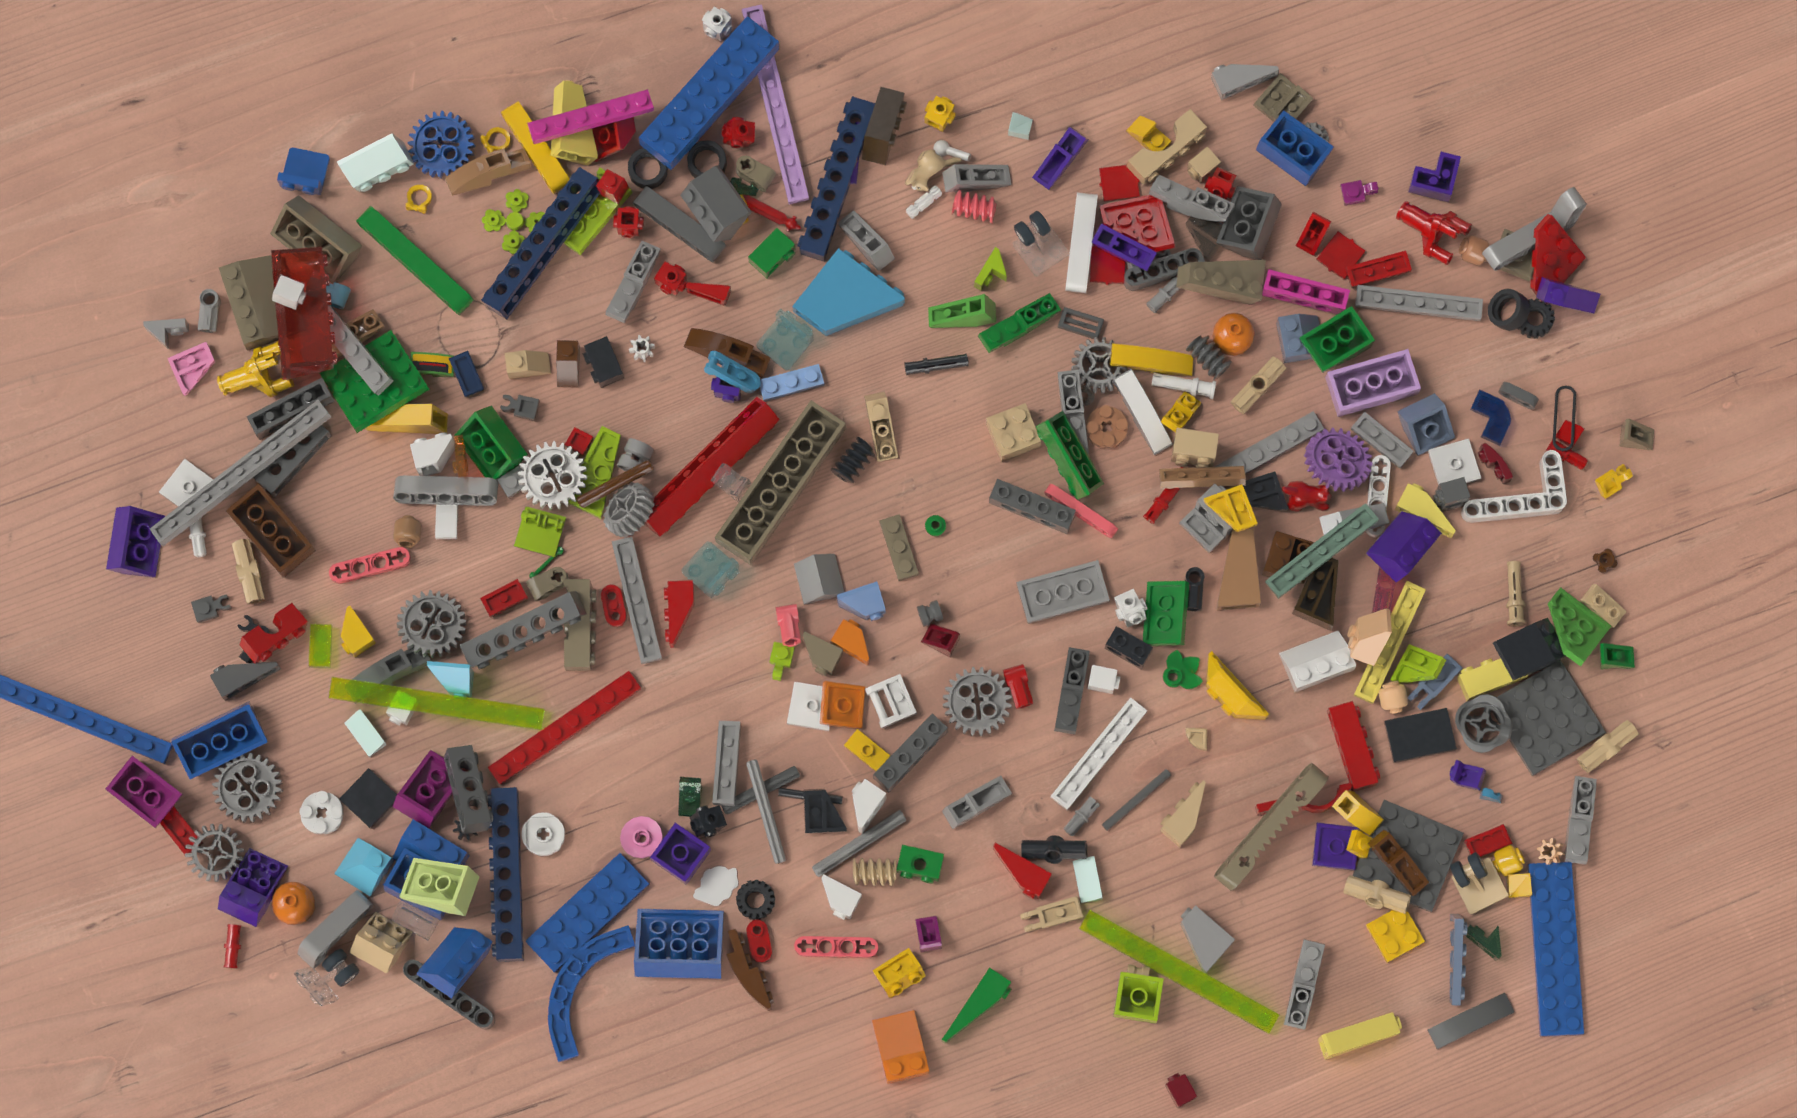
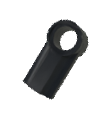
(1195, 590)

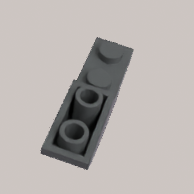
(393, 667)
(1072, 690)

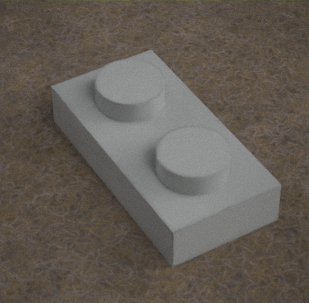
(1201, 530)

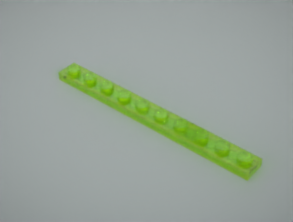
(436, 703)
(1179, 972)

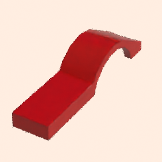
(1262, 808)

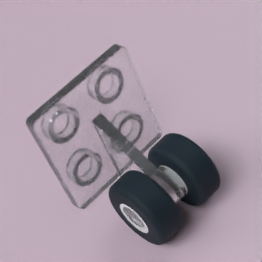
(1038, 244)
(320, 992)

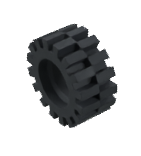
(1545, 326)
(746, 890)

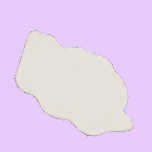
(716, 885)

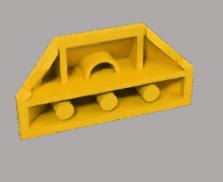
(1231, 692)

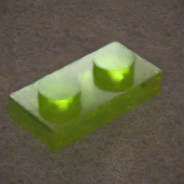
(320, 645)

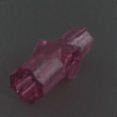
(1383, 596)

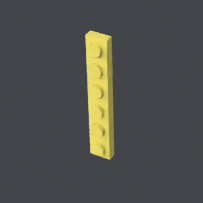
(1400, 621)

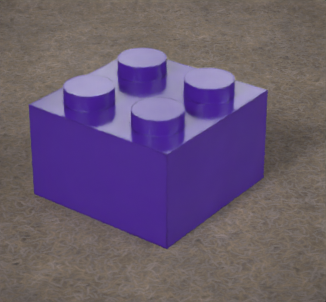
(680, 853)

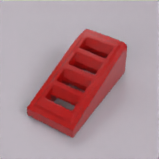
(712, 292)

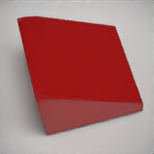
(1564, 433)

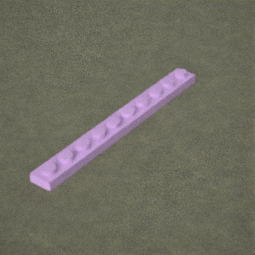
(779, 121)

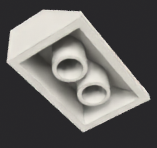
(1317, 661)

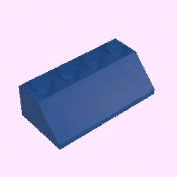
(219, 740)

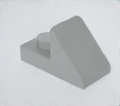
(161, 328)

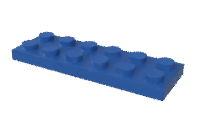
(587, 912)

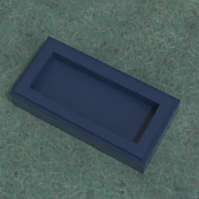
(466, 374)

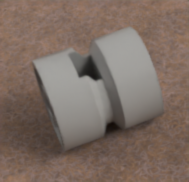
(637, 450)

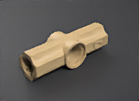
(1249, 394)
(248, 571)
(1607, 746)
(1377, 894)

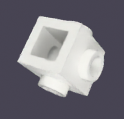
(719, 29)
(1130, 608)

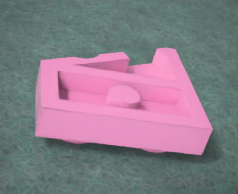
(191, 366)

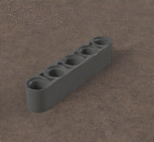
(678, 224)
(456, 1002)

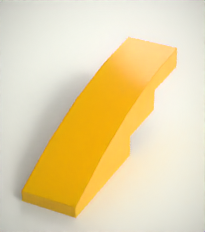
(1151, 360)

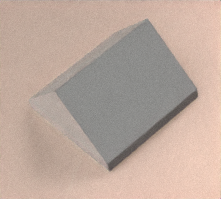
(818, 578)

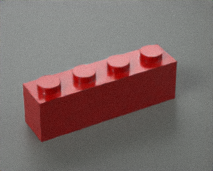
(1352, 746)

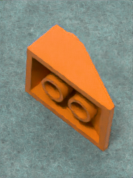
(900, 1047)

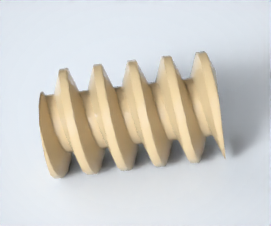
(874, 871)

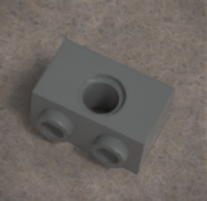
(1451, 494)

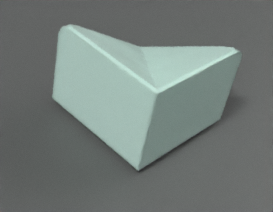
(1020, 126)

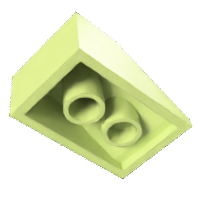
(440, 886)

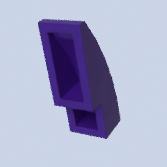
(1060, 158)

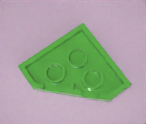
(1576, 626)

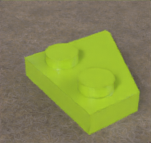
(1418, 666)

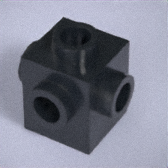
(707, 821)

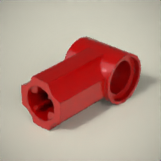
(1017, 680)

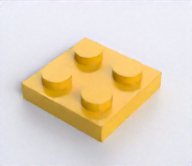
(1394, 934)

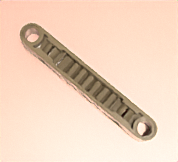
(1309, 783)

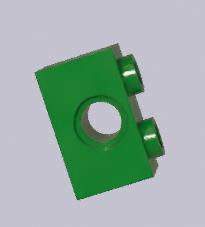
(910, 855)

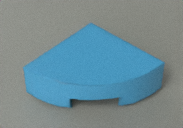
(1488, 794)

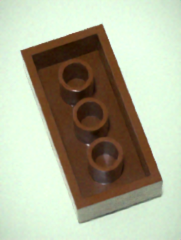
(270, 530)

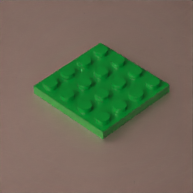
(356, 397)

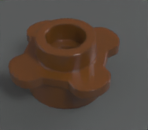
(1606, 554)

